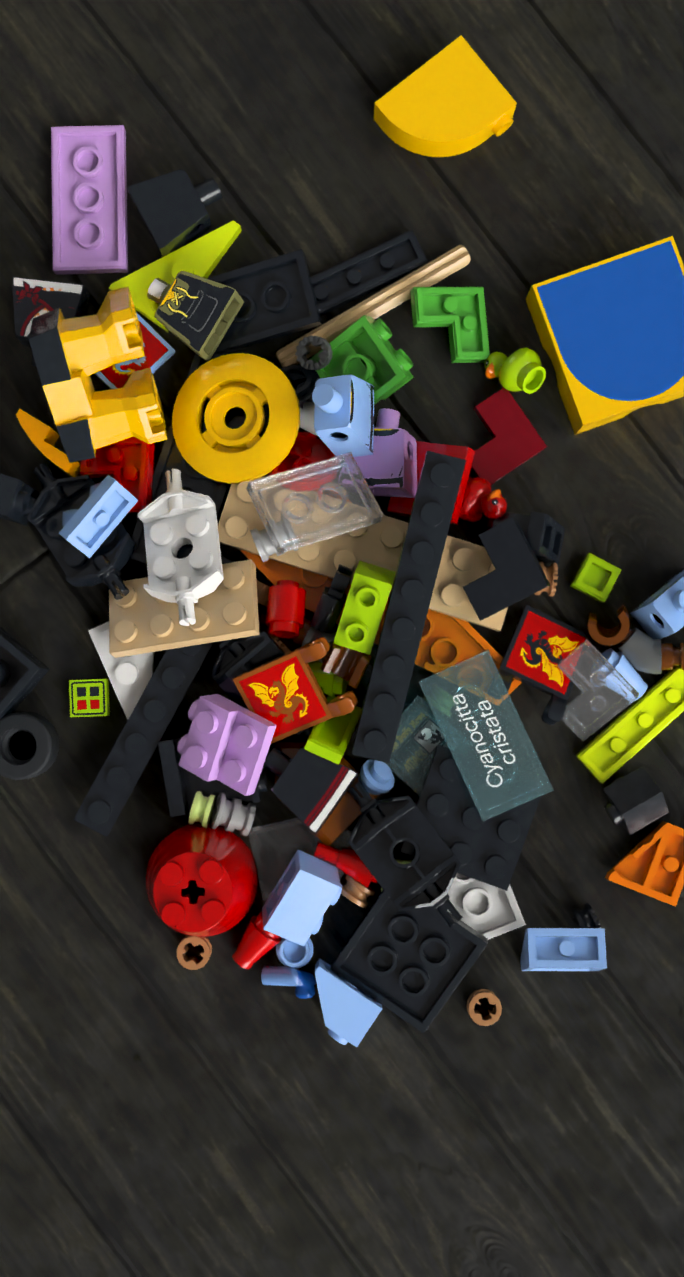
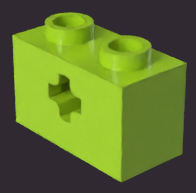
(364, 607)

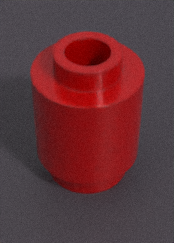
(285, 609)

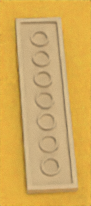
(375, 544)

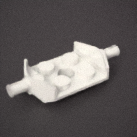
(170, 523)

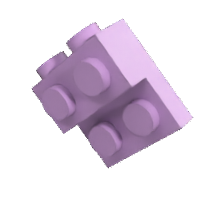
(226, 743)

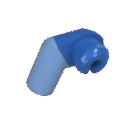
(290, 976)

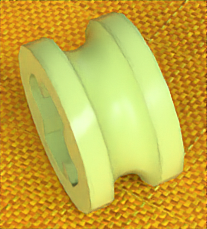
(201, 809)

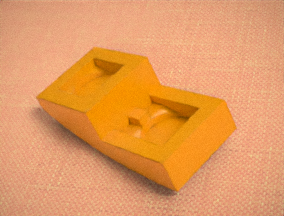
(44, 439)

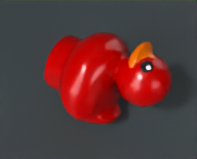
(480, 499)

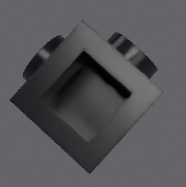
(634, 801)

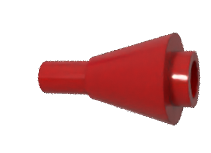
(346, 861)

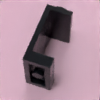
(183, 785)

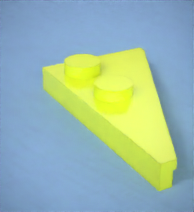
(196, 258)

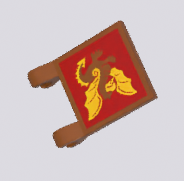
(289, 692)

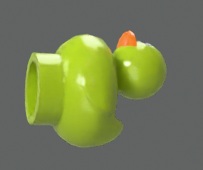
(517, 372)

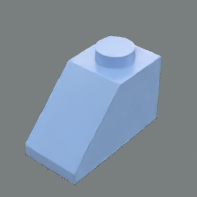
(344, 1007)

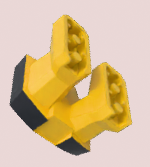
(80, 346)

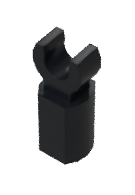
(332, 601)

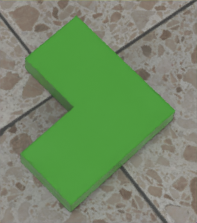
(459, 310)

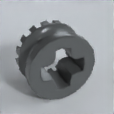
(303, 350)

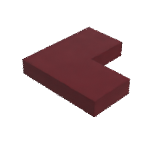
(513, 437)

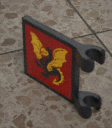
(534, 654)

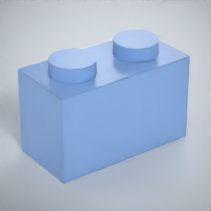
(301, 898)

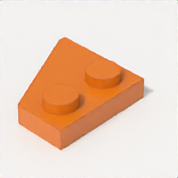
(654, 865)

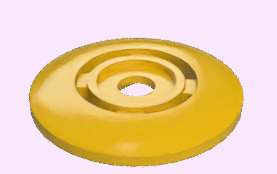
(237, 453)

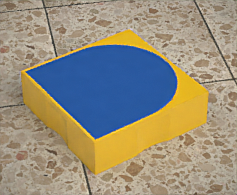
(615, 333)

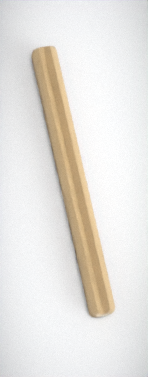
(381, 301)

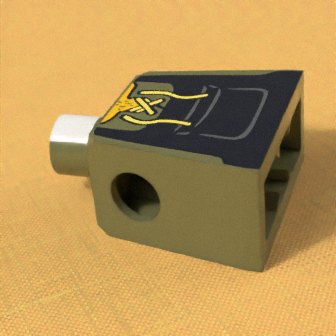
(195, 310)

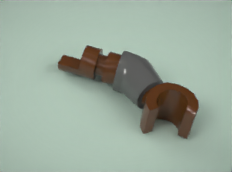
(640, 650)
(338, 660)

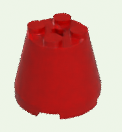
(218, 864)

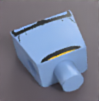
(344, 408)
(667, 605)

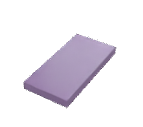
(89, 199)

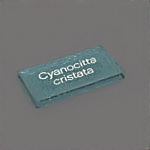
(486, 735)

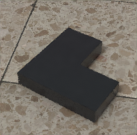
(516, 571)

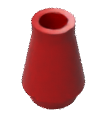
(254, 943)

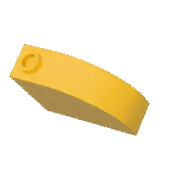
(446, 105)

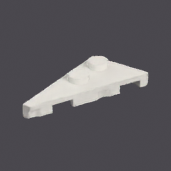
(127, 674)

